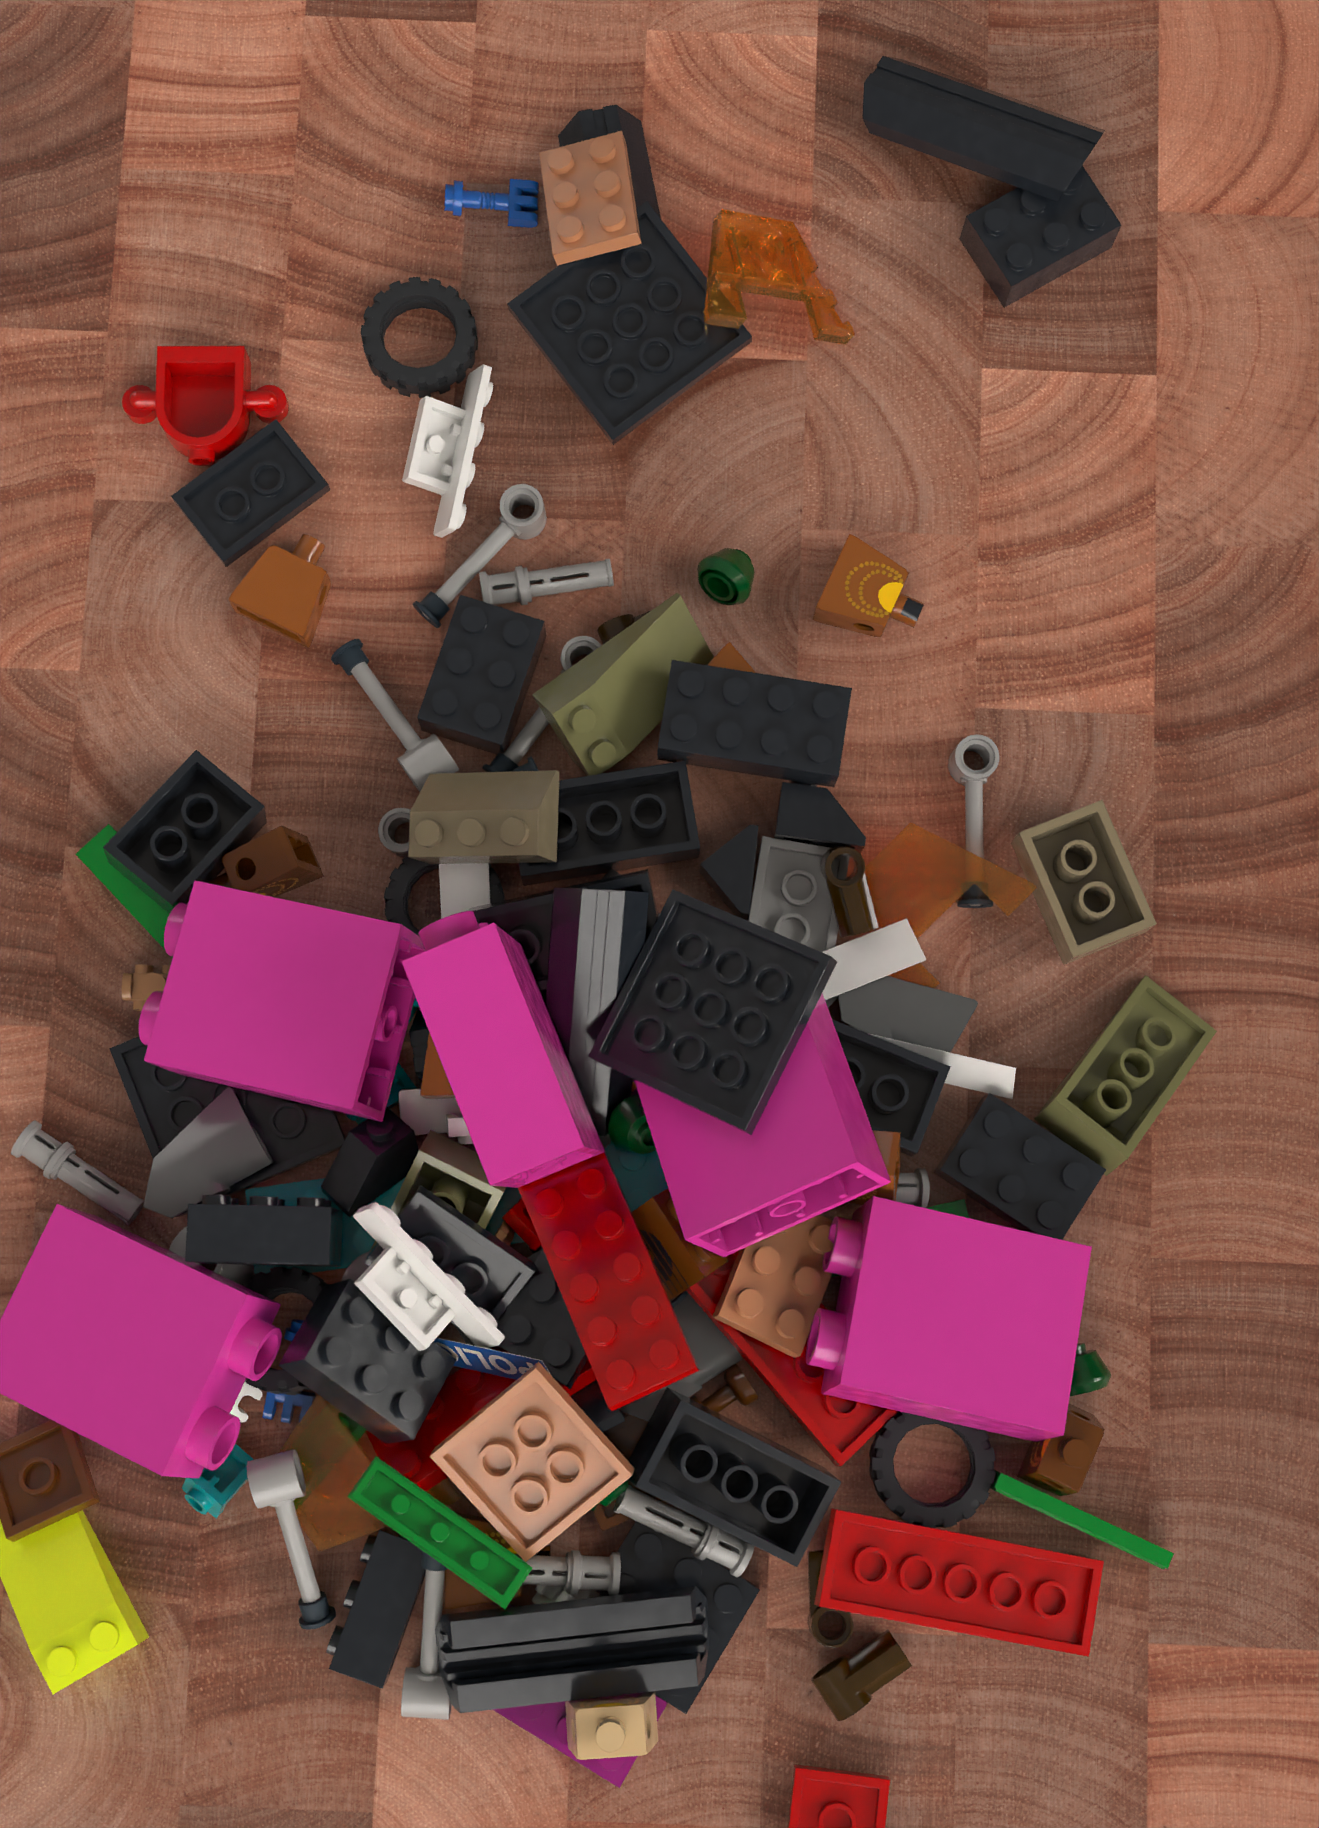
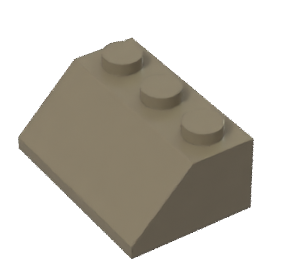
(486, 818)

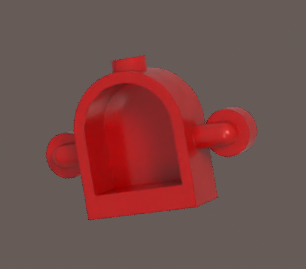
(204, 400)

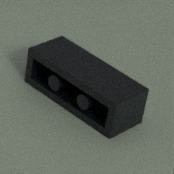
(378, 1609)

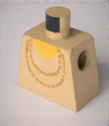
(612, 1726)

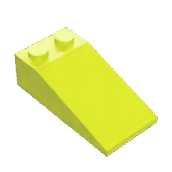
(68, 1600)

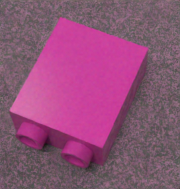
(282, 999)
(500, 1051)
(799, 1162)
(951, 1319)
(133, 1345)

